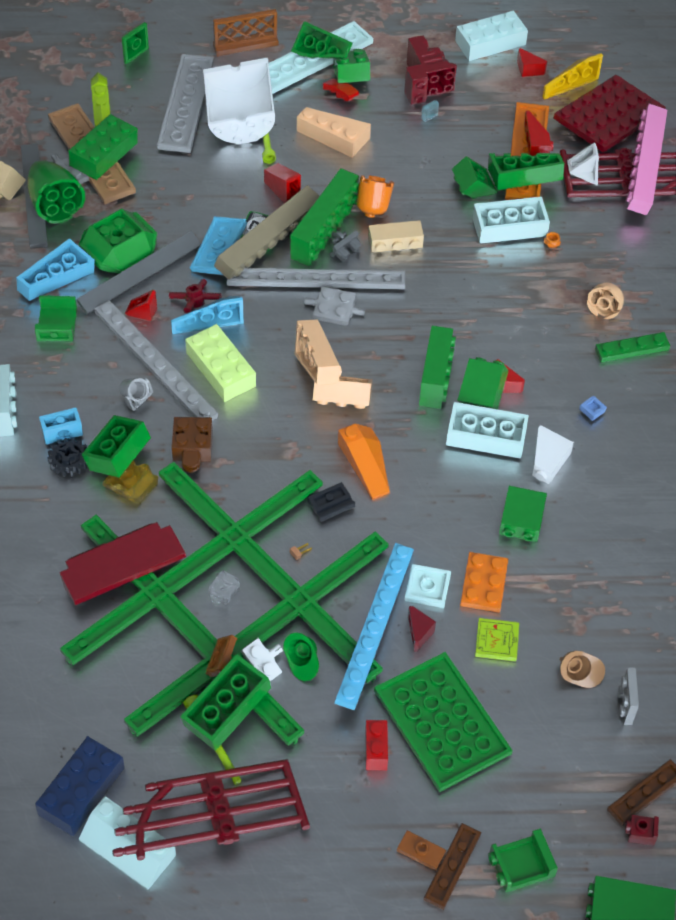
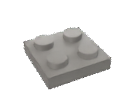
(629, 693)

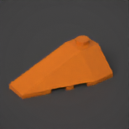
(366, 458)

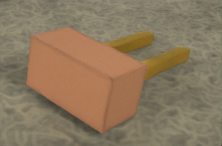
(296, 553)

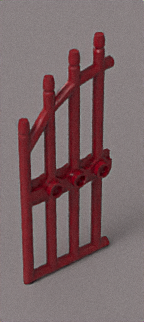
(624, 167)
(217, 805)

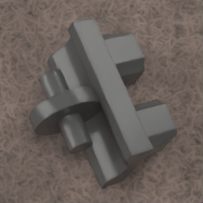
(342, 243)

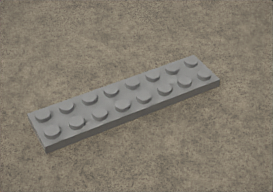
(184, 104)

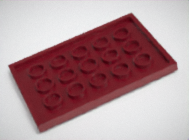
(606, 113)

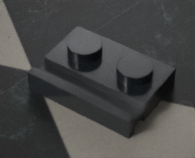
(331, 501)

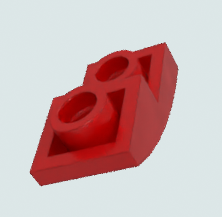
(342, 90)

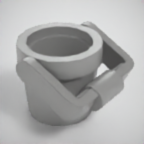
(135, 390)

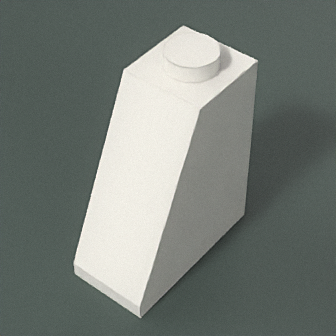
(550, 454)

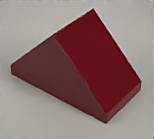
(420, 627)

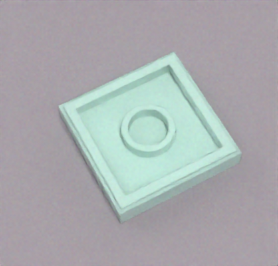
(427, 586)

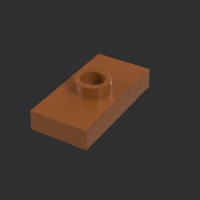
(221, 655)
(421, 850)

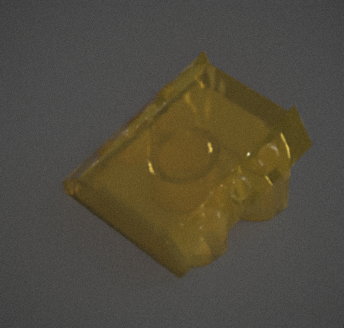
(133, 483)

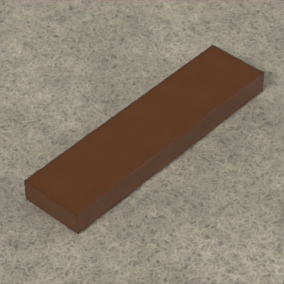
(644, 793)
(452, 866)

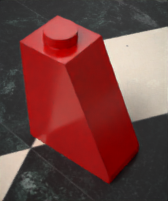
(282, 181)

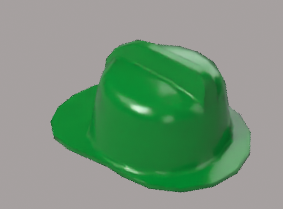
(301, 656)

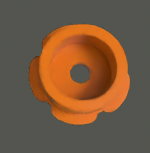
(552, 240)

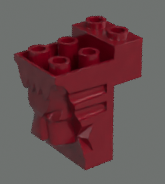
(427, 71)

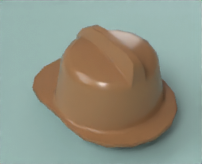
(582, 669)

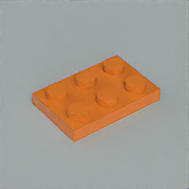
(484, 582)

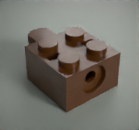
(192, 441)

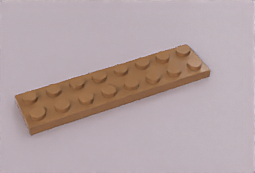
(72, 126)

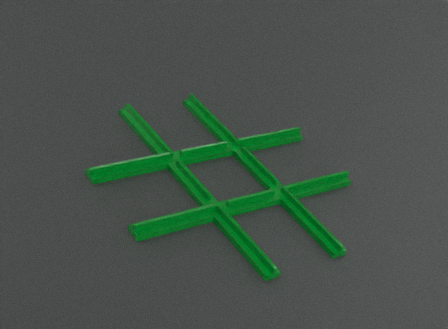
(237, 538)

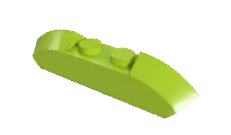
(100, 97)

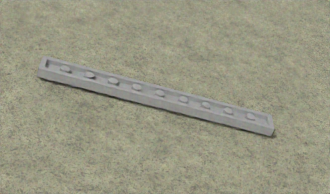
(319, 278)
(154, 361)

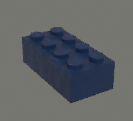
(80, 786)

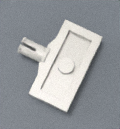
(262, 658)

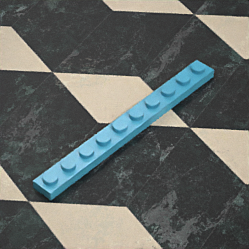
(374, 627)

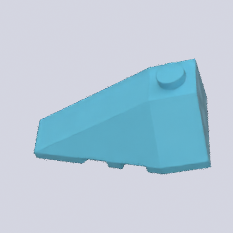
(221, 312)

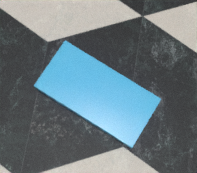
(219, 237)

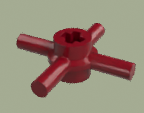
(195, 296)

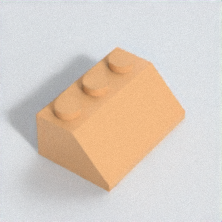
(347, 391)

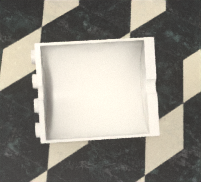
(240, 101)

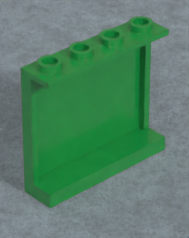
(629, 901)

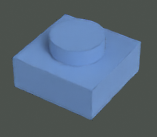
(593, 408)

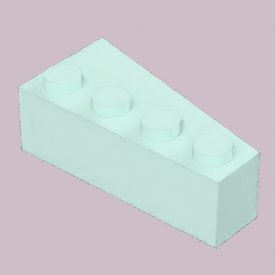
(7, 405)

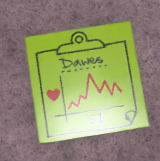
(497, 639)

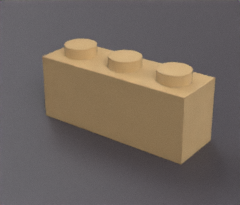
(395, 236)

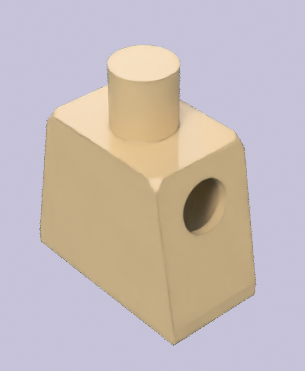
(9, 181)

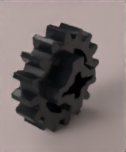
(67, 457)

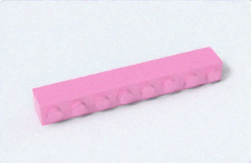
(646, 159)

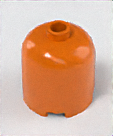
(374, 195)

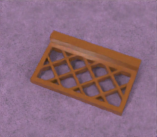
(245, 42)

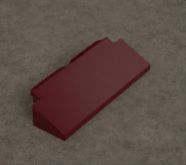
(120, 561)

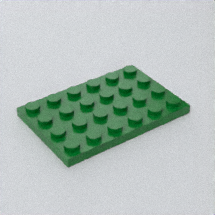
(442, 721)

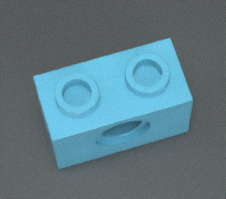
(61, 425)

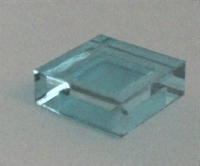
(430, 110)

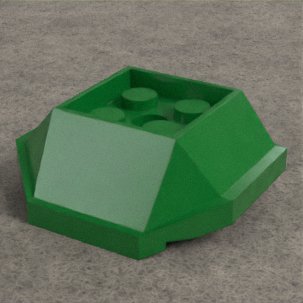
(119, 241)

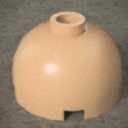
(605, 300)

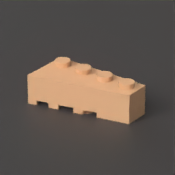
(334, 130)
(316, 353)

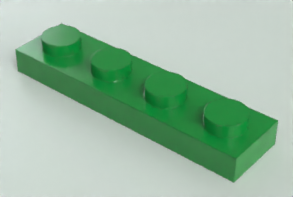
(632, 347)

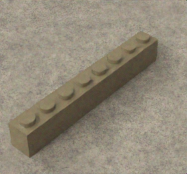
(265, 234)

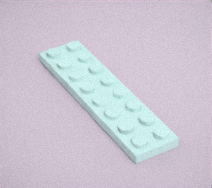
(294, 67)

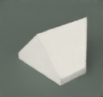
(585, 164)

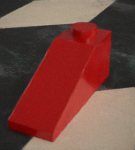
(536, 135)

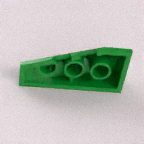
(320, 43)

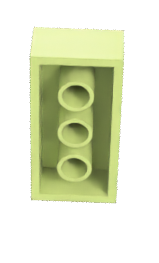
(220, 362)

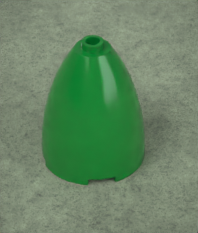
(54, 192)

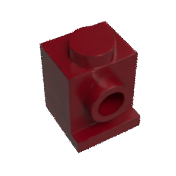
(642, 836)

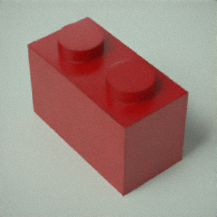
(376, 745)

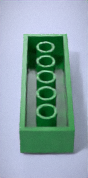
(324, 217)

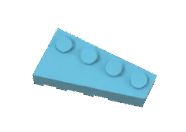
(55, 270)

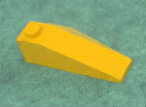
(576, 75)

